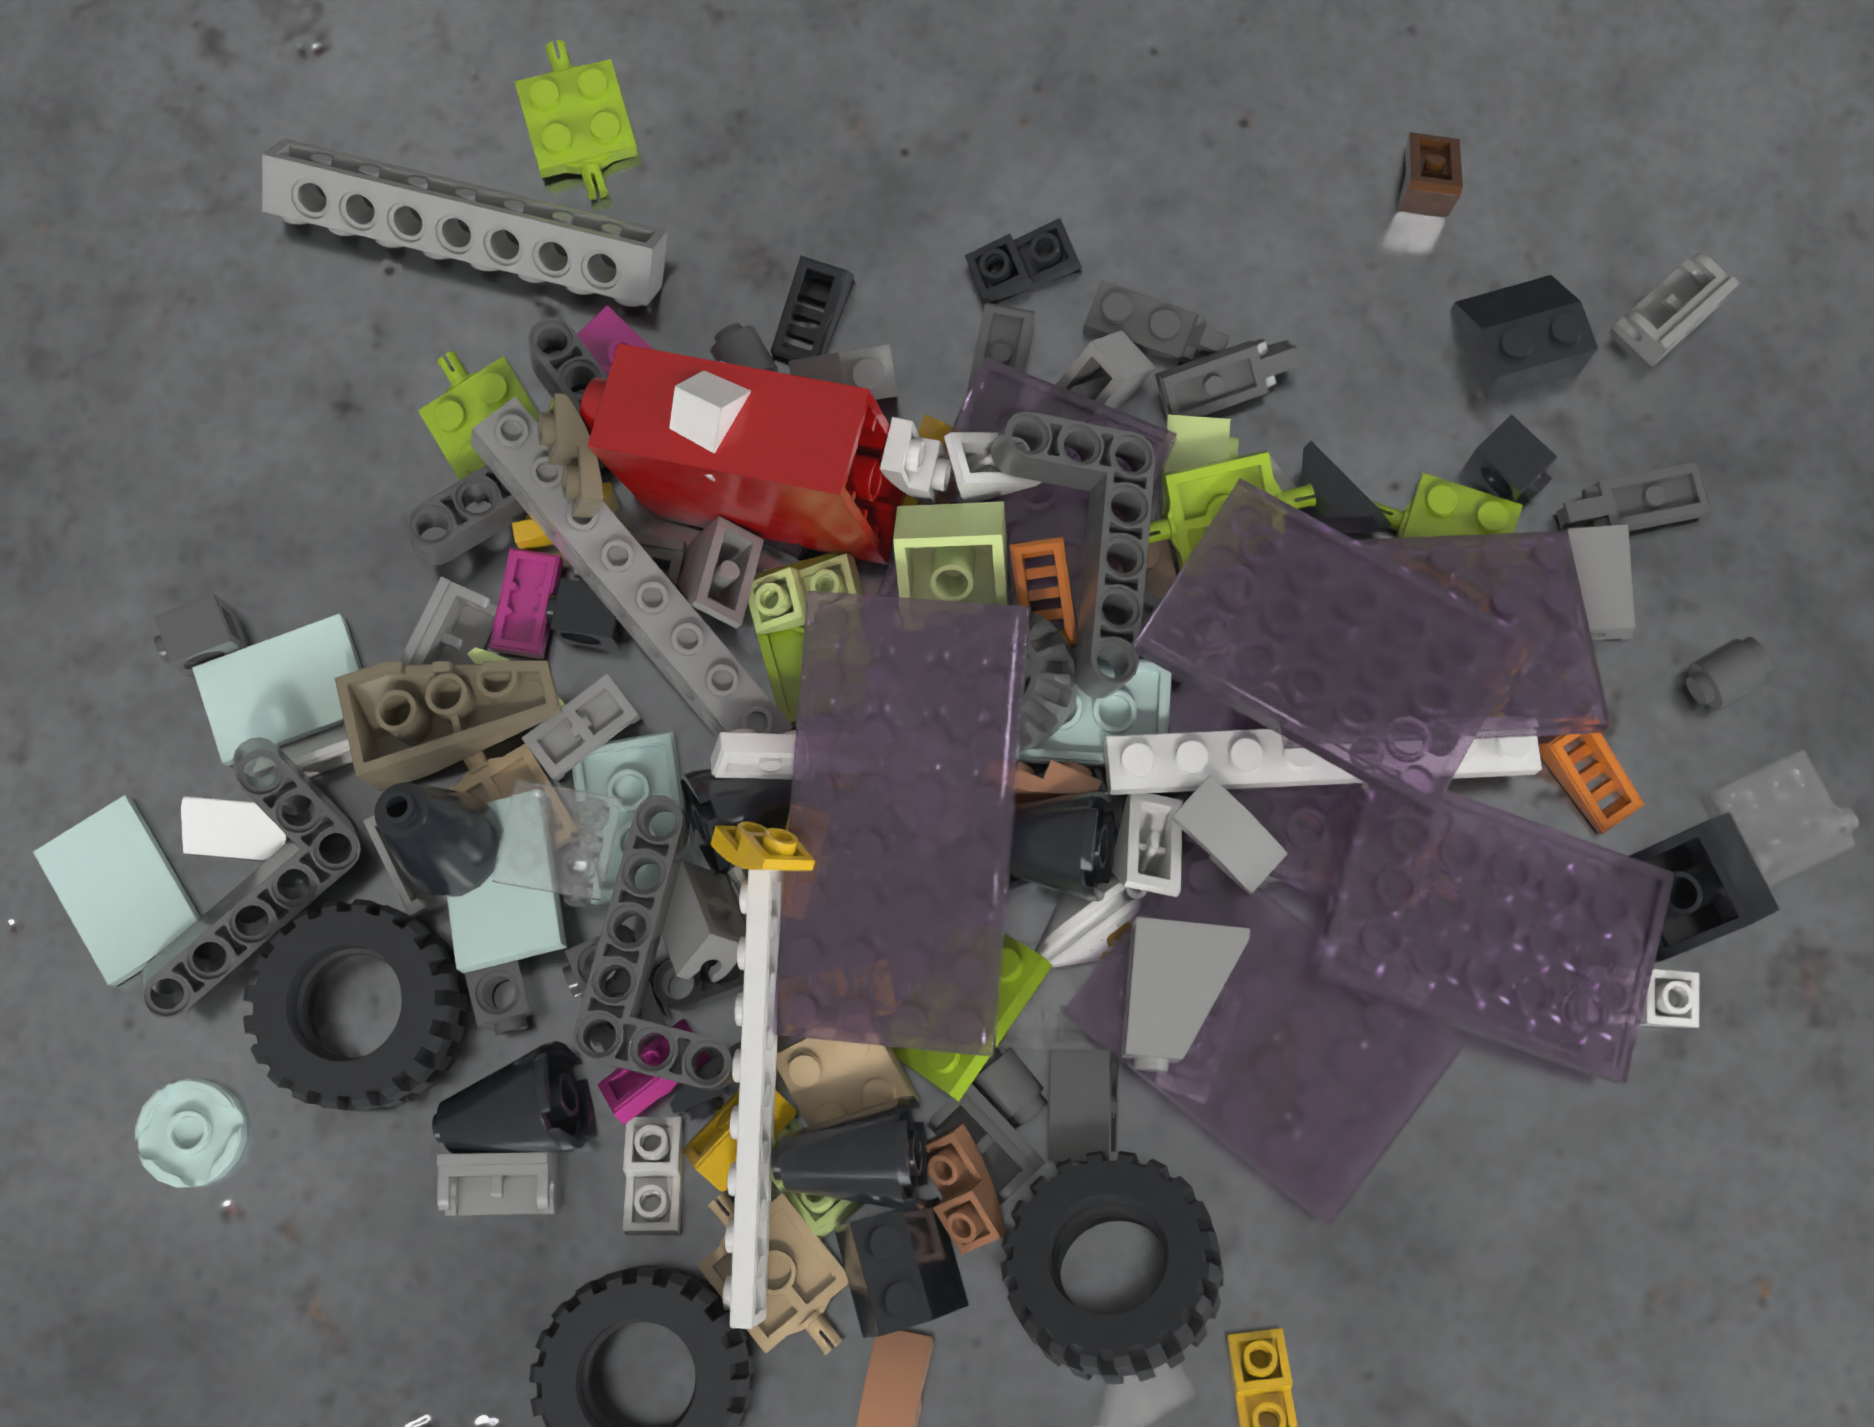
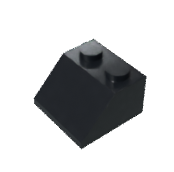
(1525, 334)
(1713, 885)
(900, 1269)

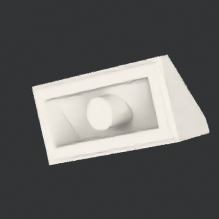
(313, 754)
(230, 829)

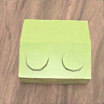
(952, 552)

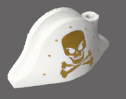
(1088, 930)

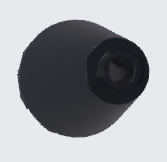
(730, 802)
(439, 837)
(1064, 843)
(519, 1108)
(859, 1157)

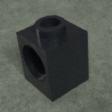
(1512, 462)
(582, 617)

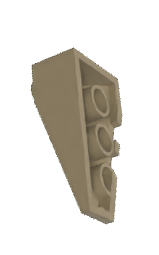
(428, 716)

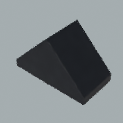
(1338, 499)

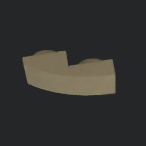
(566, 444)

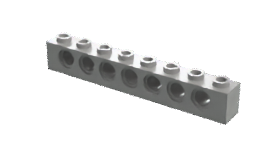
(290, 191)
(626, 580)

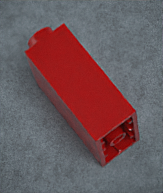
(788, 470)

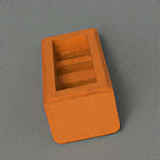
(1042, 547)
(1575, 782)

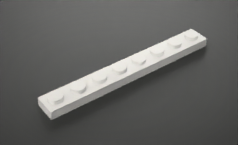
(1258, 761)
(754, 1116)

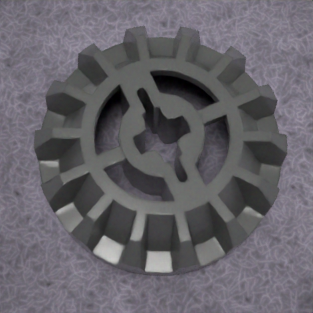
(1049, 682)

